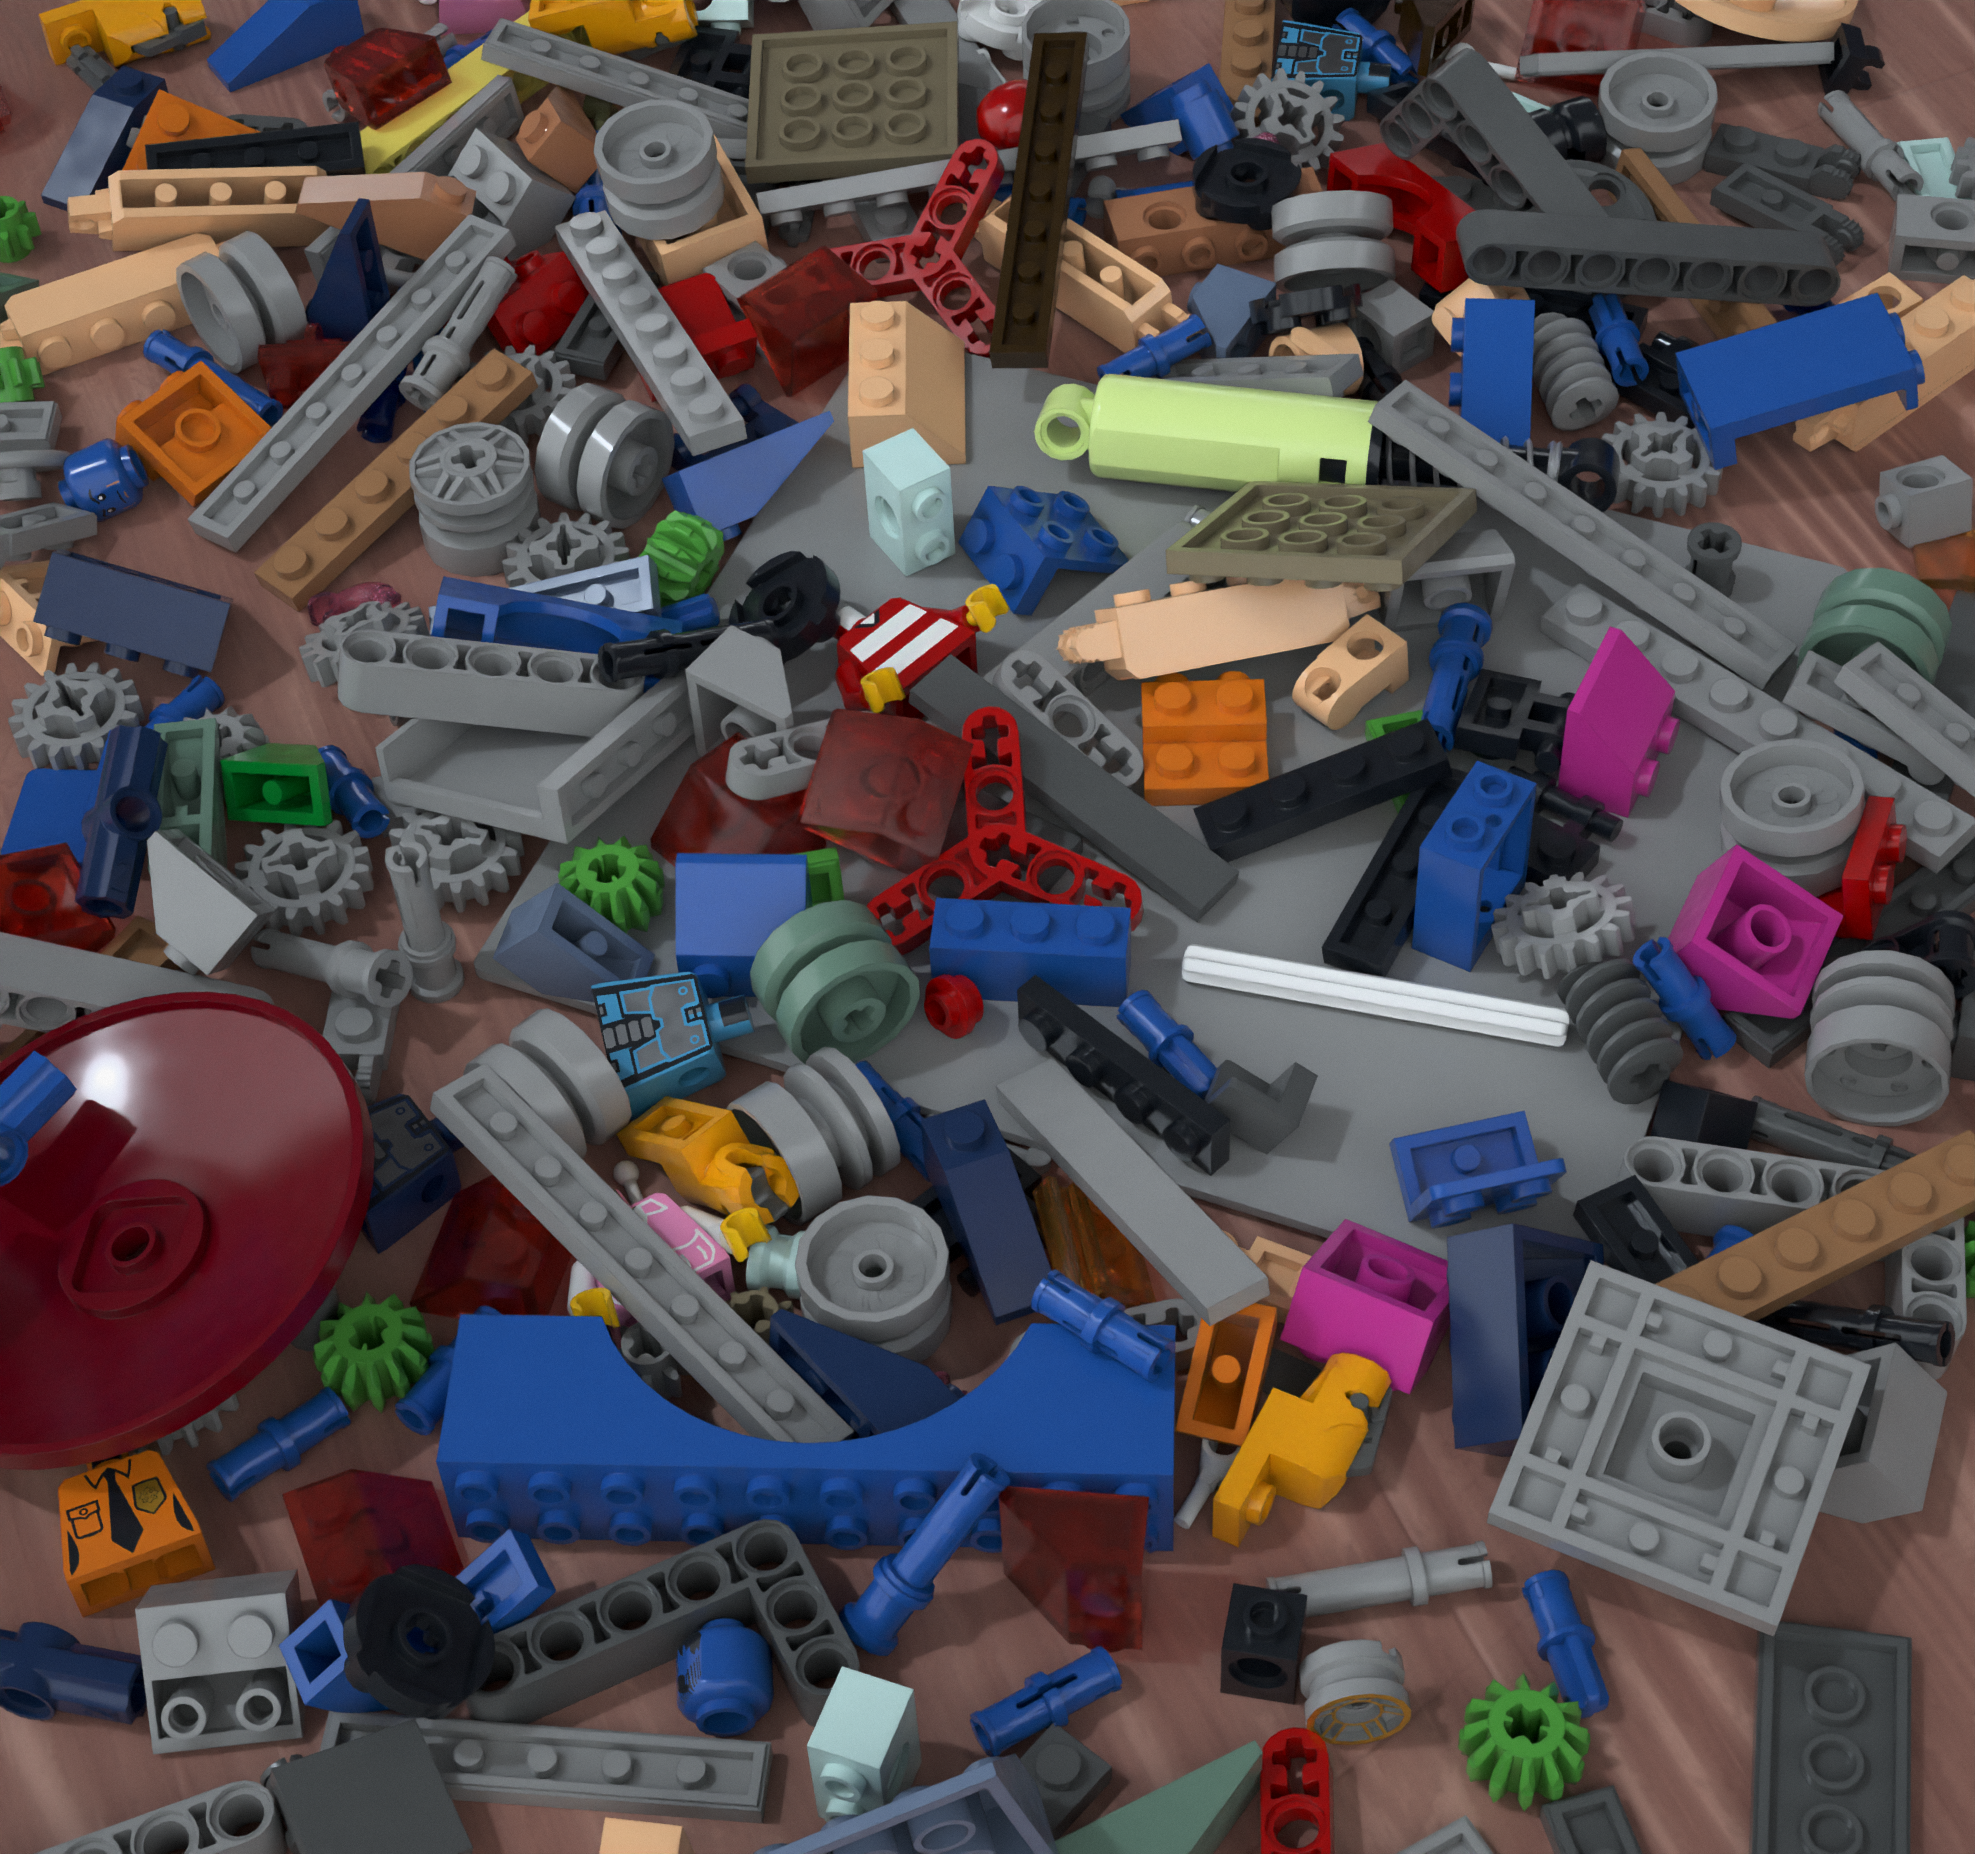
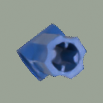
(26, 1105)

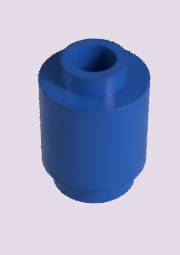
(1203, 119)

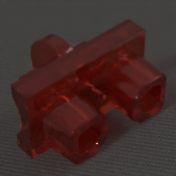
(298, 363)

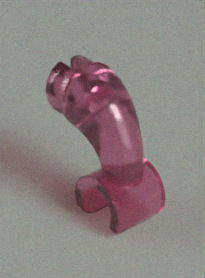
(328, 603)

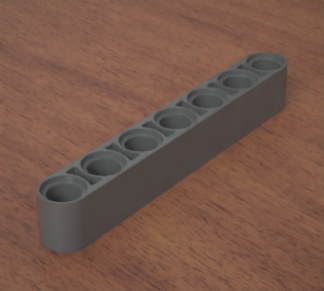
(1646, 258)

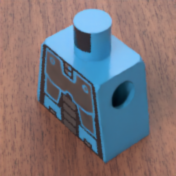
(1330, 57)
(666, 1035)

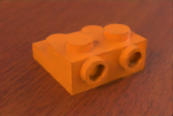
(191, 431)
(1202, 737)

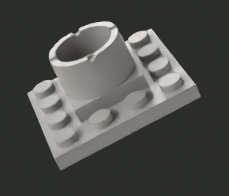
(1680, 1447)

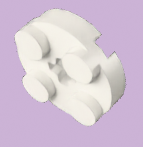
(994, 23)

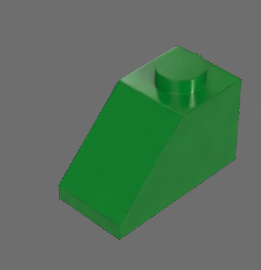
(277, 785)

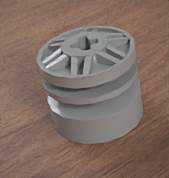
(1109, 48)
(473, 496)
(1880, 1038)
(824, 1128)

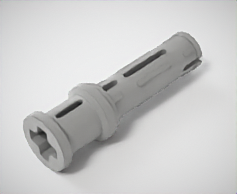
(447, 354)
(425, 937)
(347, 968)

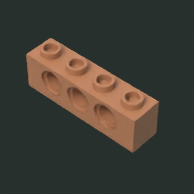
(1172, 238)

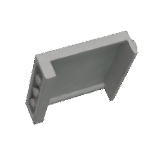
(534, 778)

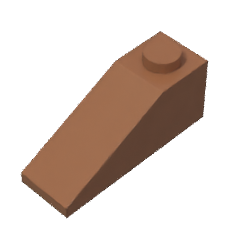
(560, 139)
(409, 208)

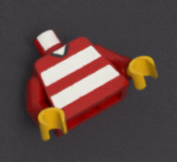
(902, 644)

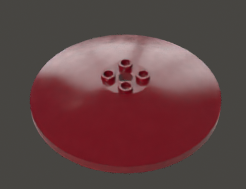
(241, 1164)

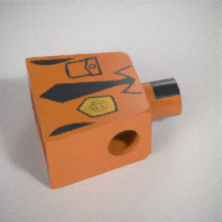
(127, 1531)

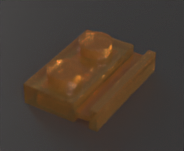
(1090, 1246)

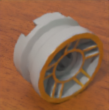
(1354, 1692)

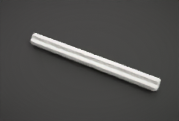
(1376, 995)

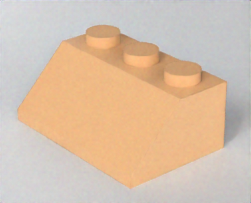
(904, 377)

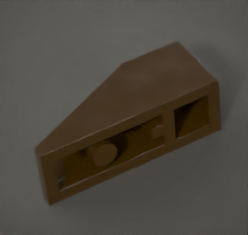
(1432, 29)

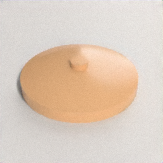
(1777, 18)

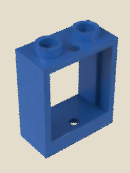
(1470, 862)

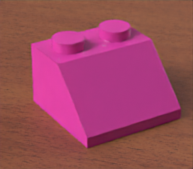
(1617, 727)
(1753, 936)
(1371, 1301)

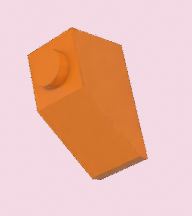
(1228, 1375)

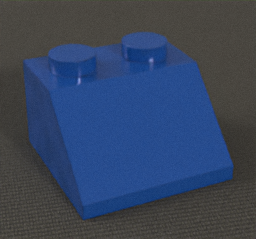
(730, 909)

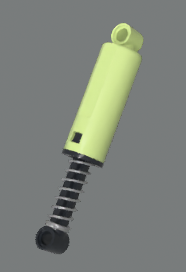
(1244, 435)

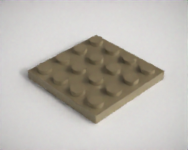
(851, 101)
(1322, 534)

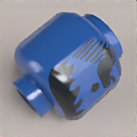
(724, 1678)

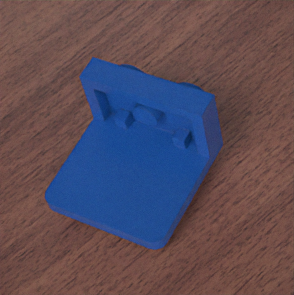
(1028, 534)
(53, 809)
(1472, 1166)

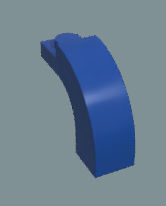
(507, 1589)

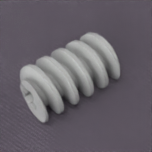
(1571, 373)

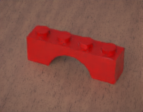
(1418, 206)

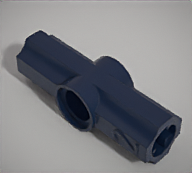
(112, 853)
(52, 1671)

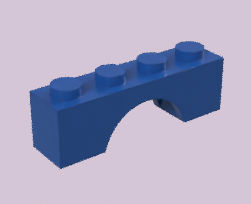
(535, 620)

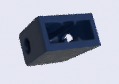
(411, 1170)

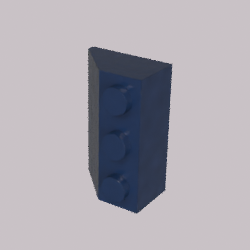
(132, 613)
(1506, 1315)

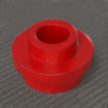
(953, 1005)

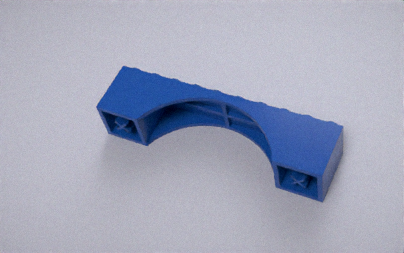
(574, 1446)

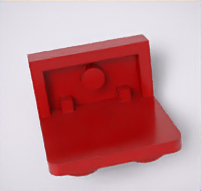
(538, 302)
(708, 321)
(1869, 870)

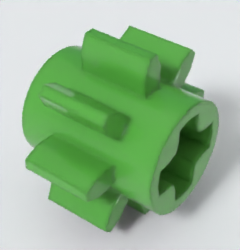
(16, 230)
(18, 375)

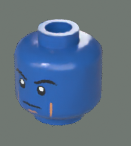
(103, 479)

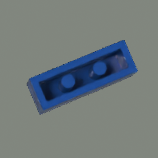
(1495, 367)
(1006, 943)

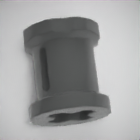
(1712, 553)

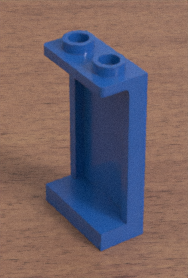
(1795, 372)

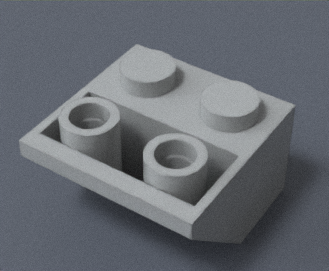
(511, 190)
(218, 1662)

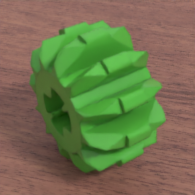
(685, 556)
(616, 882)
(373, 1351)
(1524, 1741)

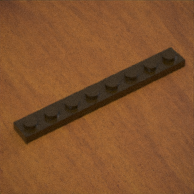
(1040, 202)

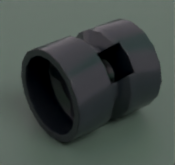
(1574, 129)

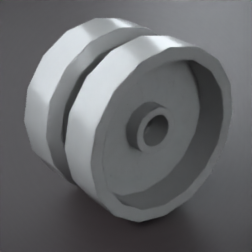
(1659, 106)
(659, 169)
(1333, 240)
(241, 300)
(604, 455)
(1793, 809)
(561, 1079)
(877, 1275)

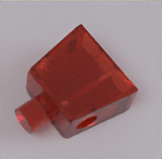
(386, 74)

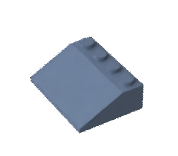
(979, 1812)

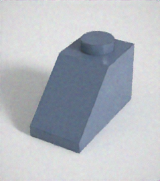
(1225, 311)
(567, 946)

